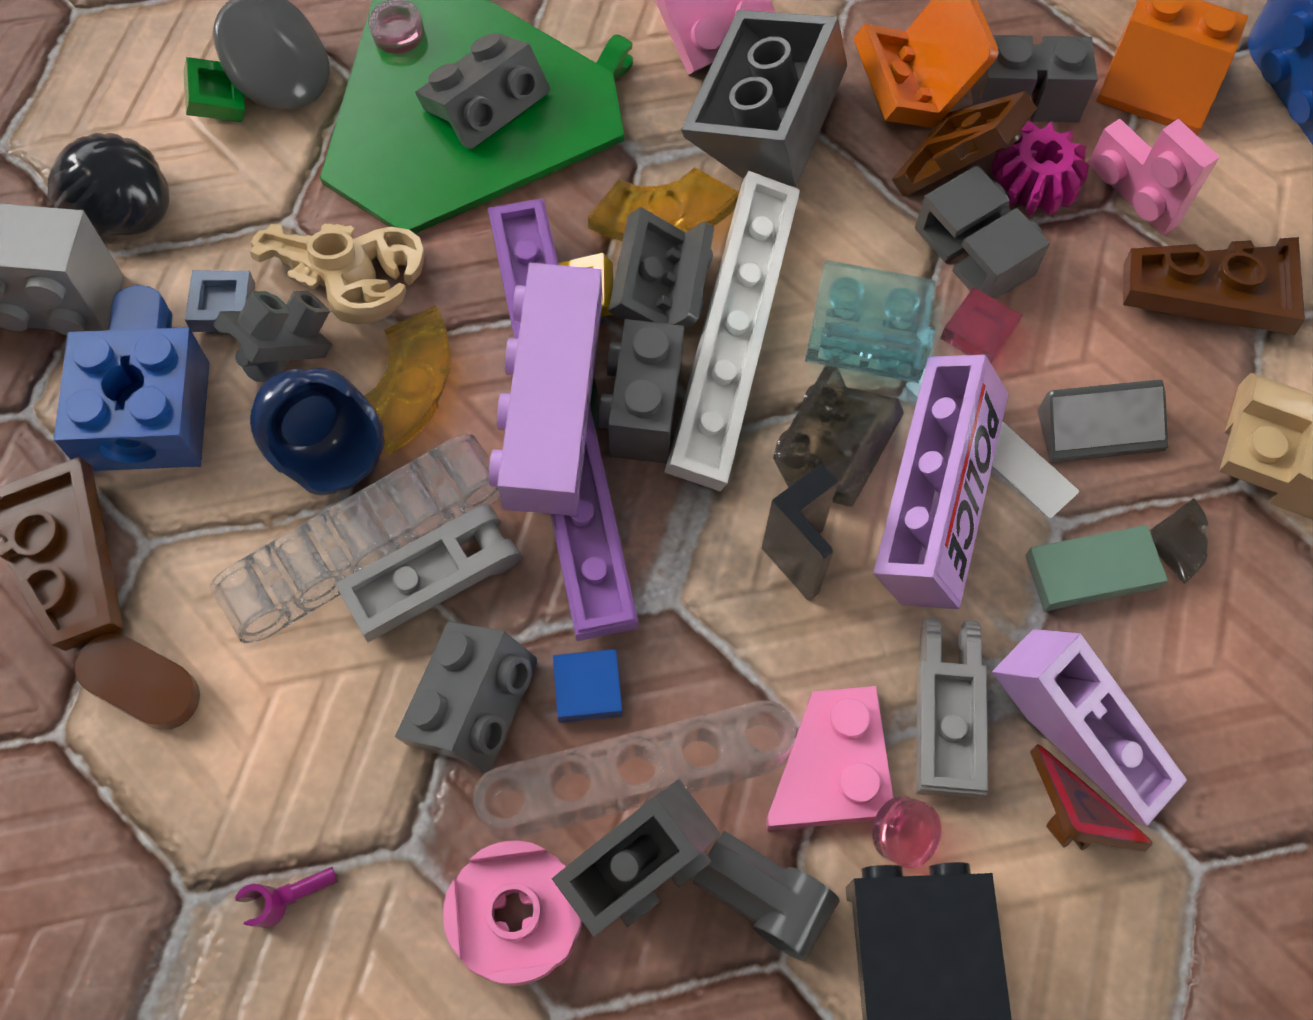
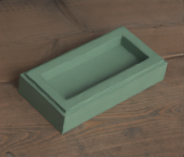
(1096, 567)

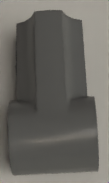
(781, 903)

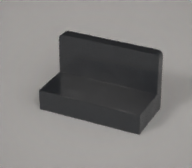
(795, 527)

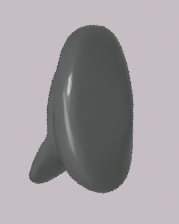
(271, 53)

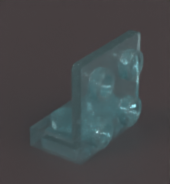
(872, 321)

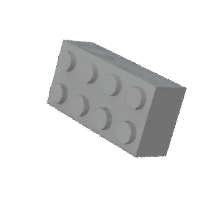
(54, 271)

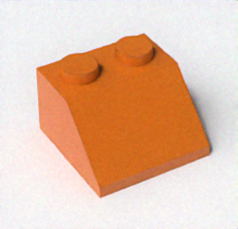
(1172, 60)

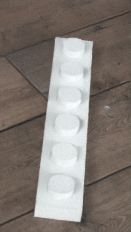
(733, 333)

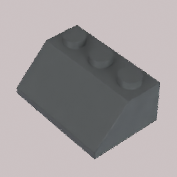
(768, 93)

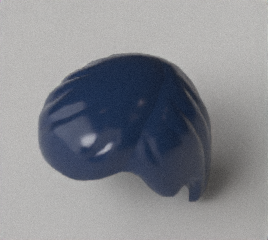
(317, 429)

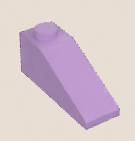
(1090, 720)

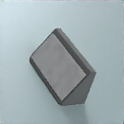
(1104, 420)

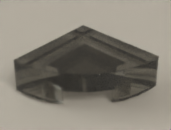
(1183, 540)

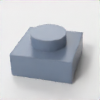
(215, 292)

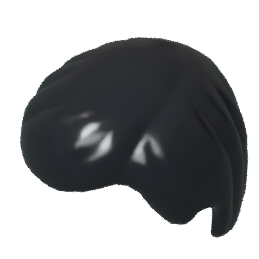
(112, 182)

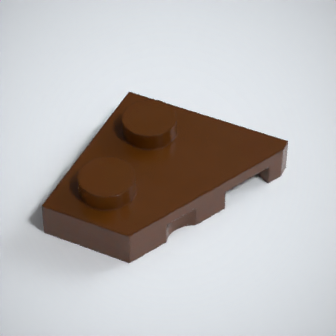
(965, 138)

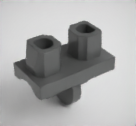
(276, 332)

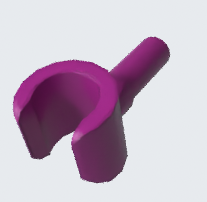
(279, 898)

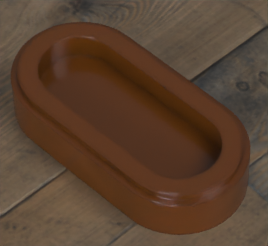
(137, 681)

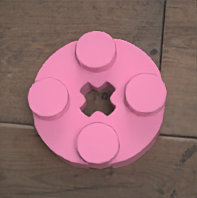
(487, 944)

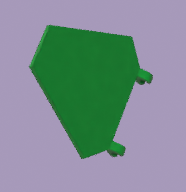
(411, 164)

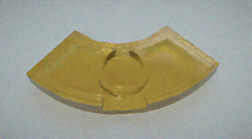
(681, 203)
(414, 377)

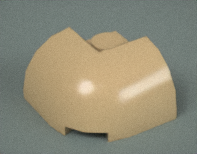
(1272, 442)

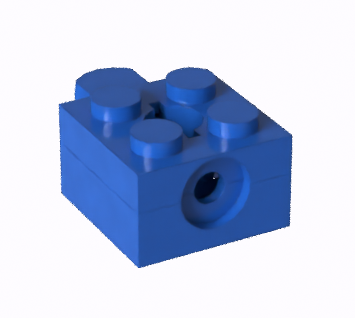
(153, 375)

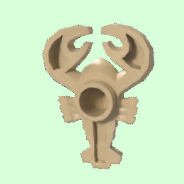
(346, 266)

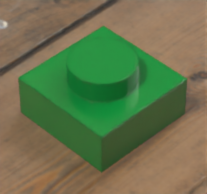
(211, 92)

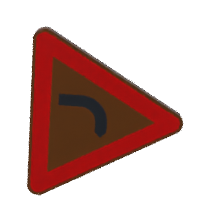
(1081, 811)

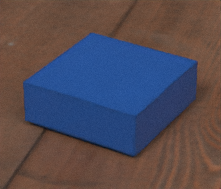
(587, 686)

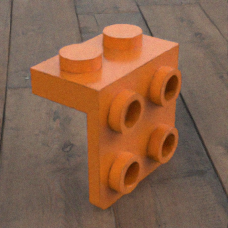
(929, 65)

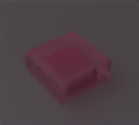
(981, 325)

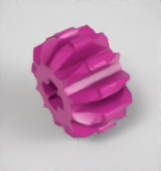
(1041, 169)

